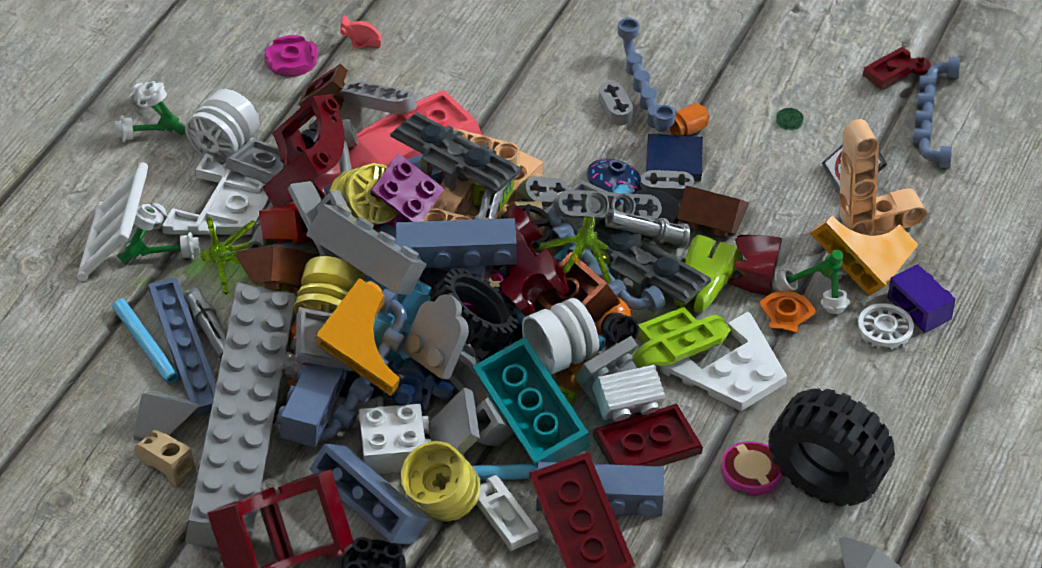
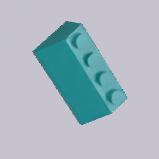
(532, 404)

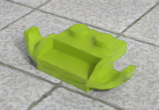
(678, 337)

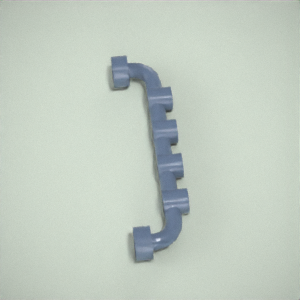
(658, 115)
(925, 117)
(651, 297)
(360, 389)

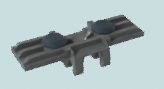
(455, 154)
(649, 265)

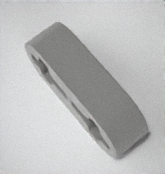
(621, 101)
(667, 181)
(542, 185)

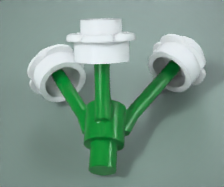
(149, 95)
(149, 218)
(834, 299)

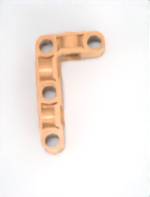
(859, 202)

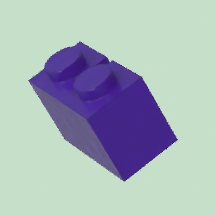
(920, 290)

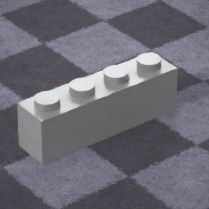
(367, 249)

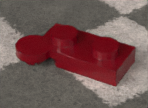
(894, 67)

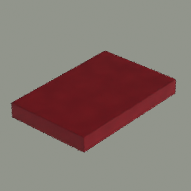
(649, 439)

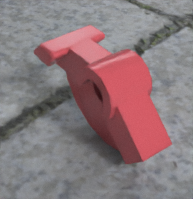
(360, 33)

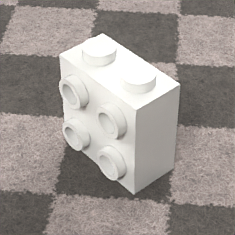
(391, 435)

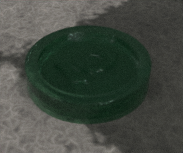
(789, 118)

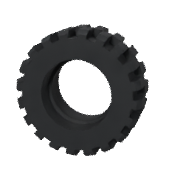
(831, 447)

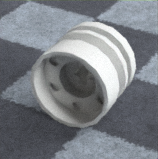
(222, 125)
(562, 335)

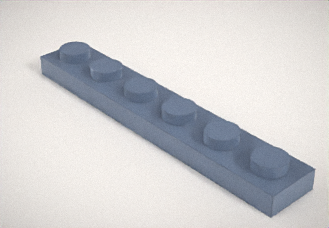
(184, 343)

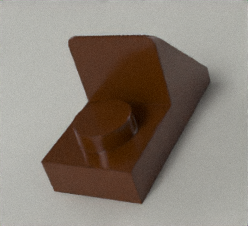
(329, 83)

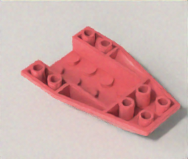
(377, 145)

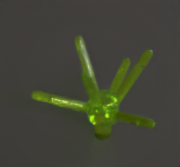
(584, 239)
(223, 252)

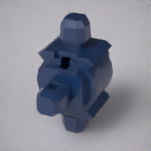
(417, 384)

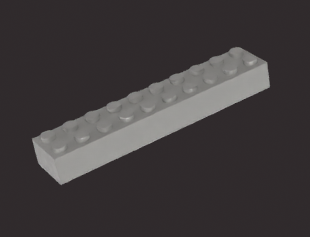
(242, 407)

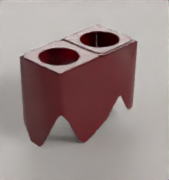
(761, 262)

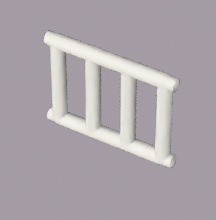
(113, 222)

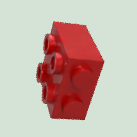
(283, 224)

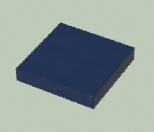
(675, 154)

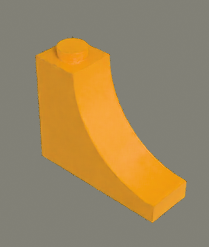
(866, 258)
(350, 335)

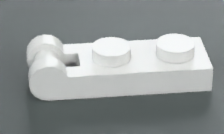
(506, 514)

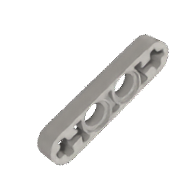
(379, 97)
(607, 201)

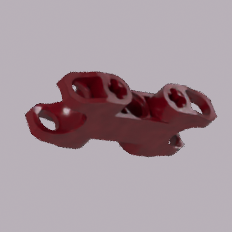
(532, 272)

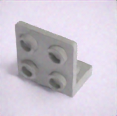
(611, 361)

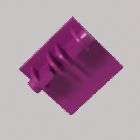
(407, 190)

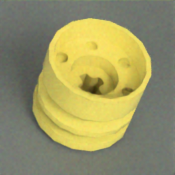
(356, 189)
(326, 283)
(440, 481)

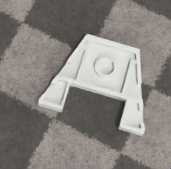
(230, 206)
(740, 375)

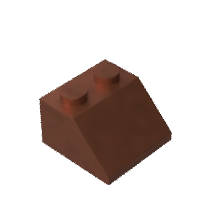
(711, 210)
(275, 266)
(583, 286)

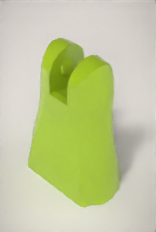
(715, 264)

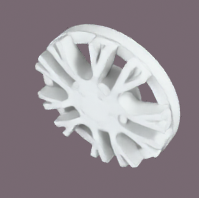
(885, 326)

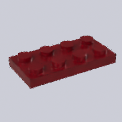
(580, 515)

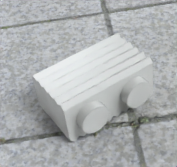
(629, 393)

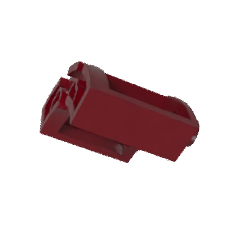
(304, 163)
(234, 540)

